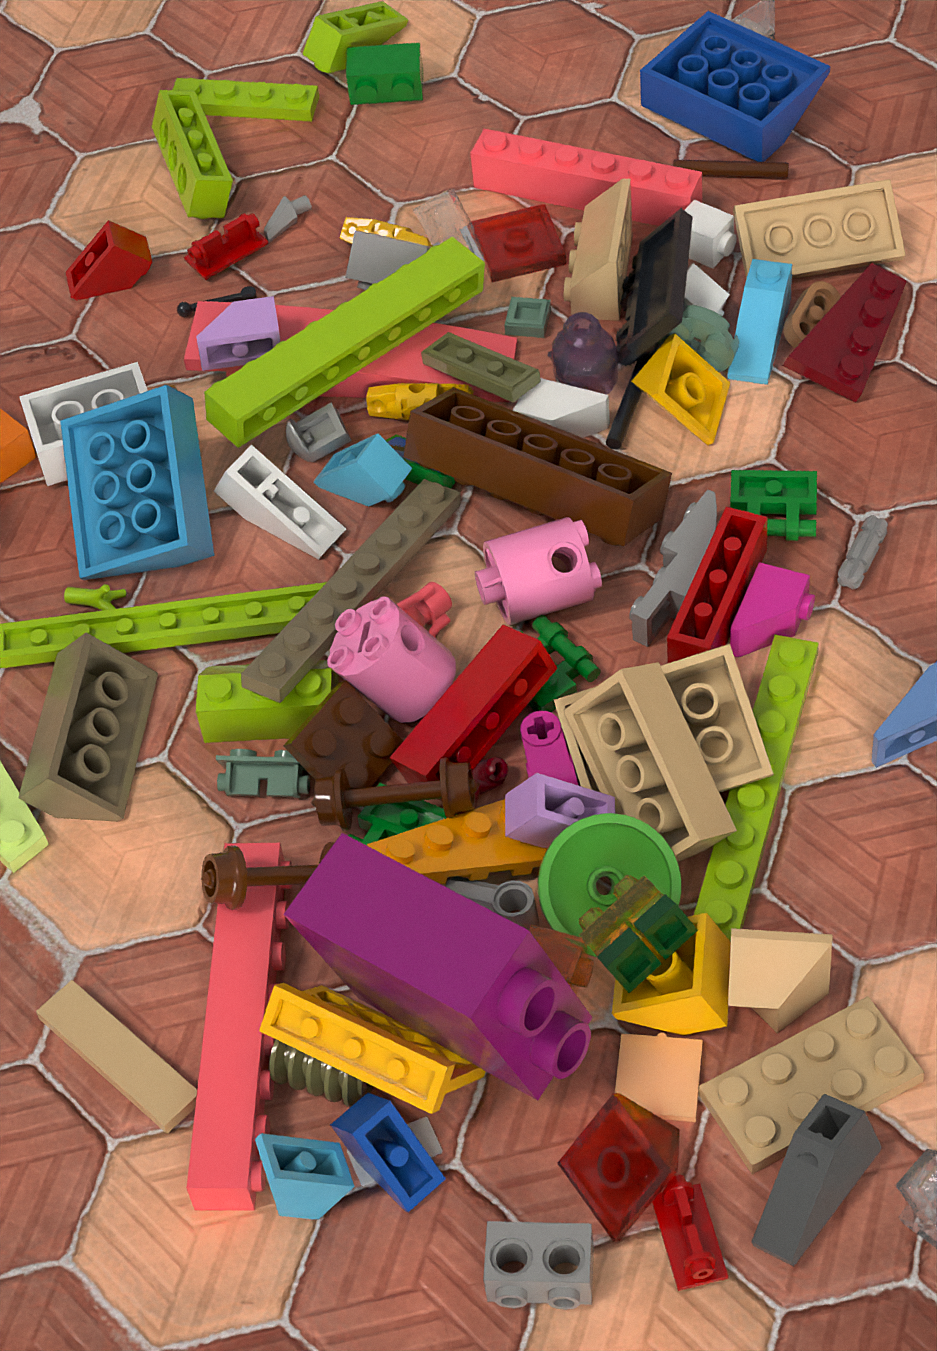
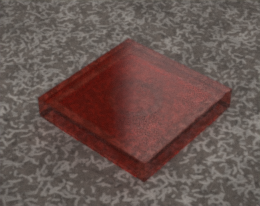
(519, 243)

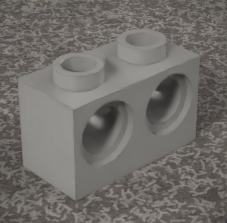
(541, 1249)

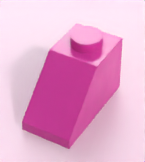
(771, 607)

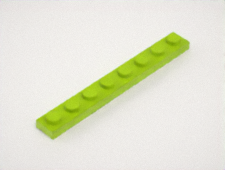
(156, 624)
(752, 806)

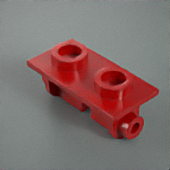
(219, 252)
(688, 1234)

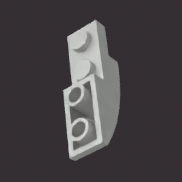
(681, 558)

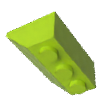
(237, 714)

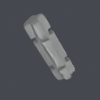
(862, 552)

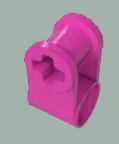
(546, 747)

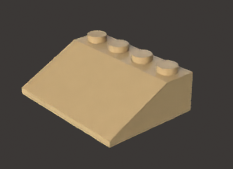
(716, 712)

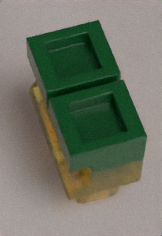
(636, 914)

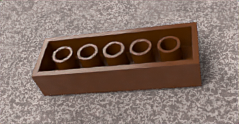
(537, 465)

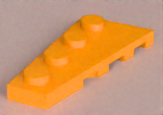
(462, 846)

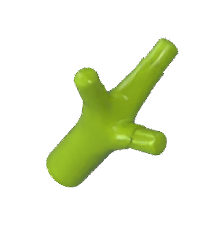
(97, 598)

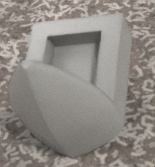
(317, 434)

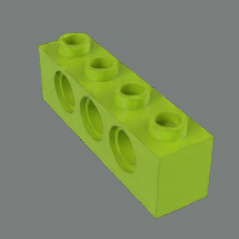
(192, 154)

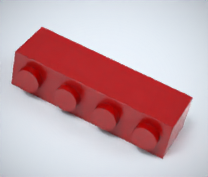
(719, 585)
(476, 706)

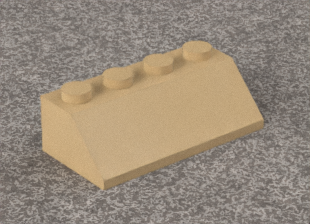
(650, 759)

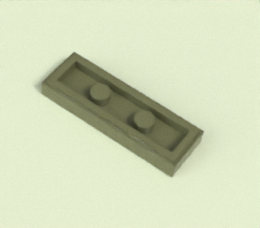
(481, 367)

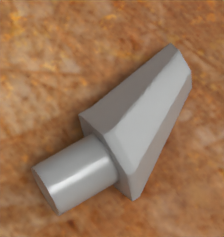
(285, 216)

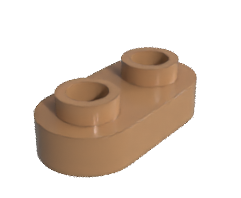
(809, 310)

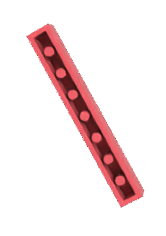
(234, 1053)

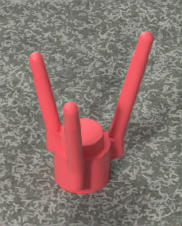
(429, 607)

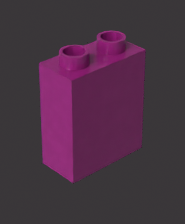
(443, 966)

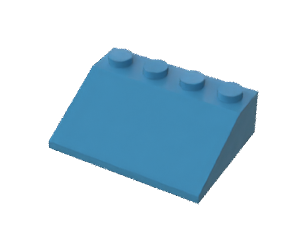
(137, 485)

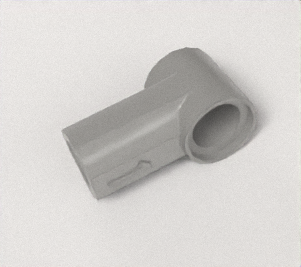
(500, 898)

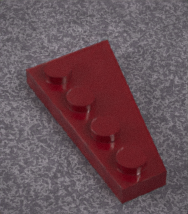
(849, 336)

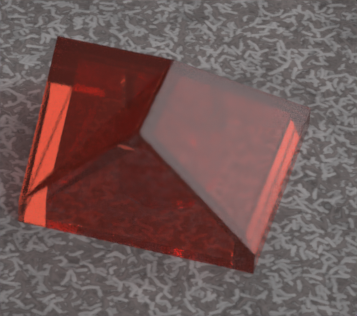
(622, 1162)

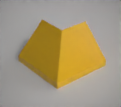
(685, 387)

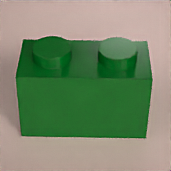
(384, 73)

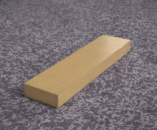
(119, 1056)

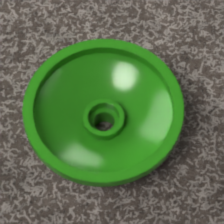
(596, 848)

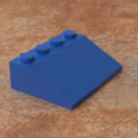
(732, 85)

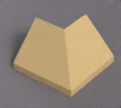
(778, 973)

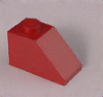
(109, 263)

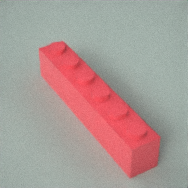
(578, 175)

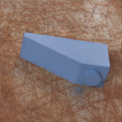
(910, 723)

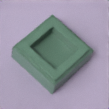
(527, 317)

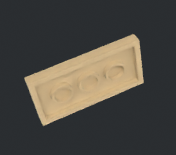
(822, 229)
(770, 1095)

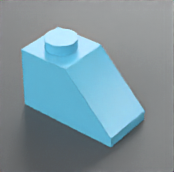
(365, 472)
(304, 1174)

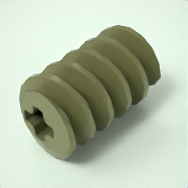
(318, 1077)

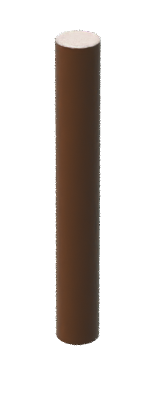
(736, 168)

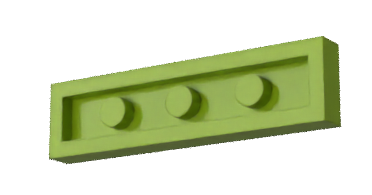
(253, 98)

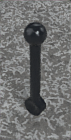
(185, 309)

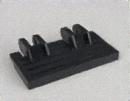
(655, 288)

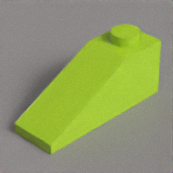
(350, 27)

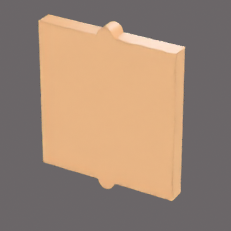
(661, 1074)

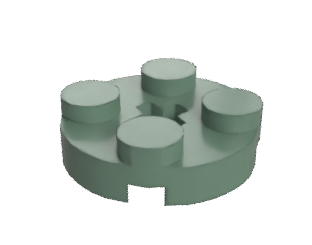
(712, 329)

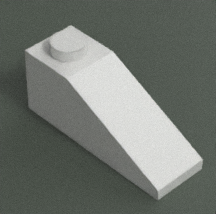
(277, 504)

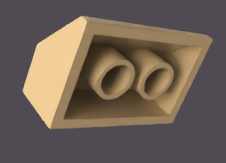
(601, 254)

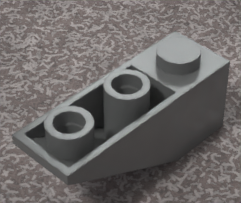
(816, 1176)

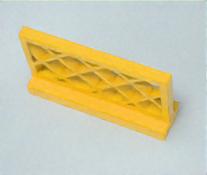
(366, 1045)

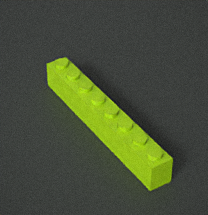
(343, 341)

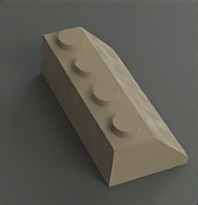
(89, 733)

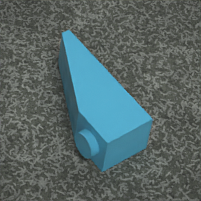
(761, 320)

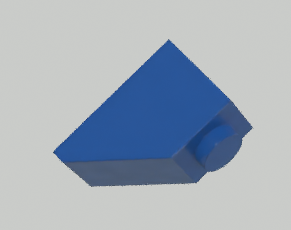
(388, 1150)

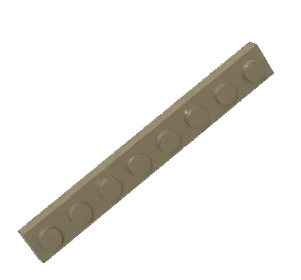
(352, 586)

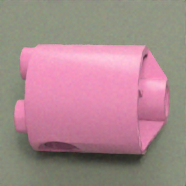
(522, 573)
(391, 659)

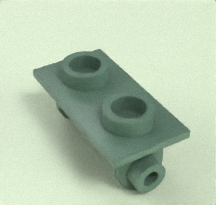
(246, 770)

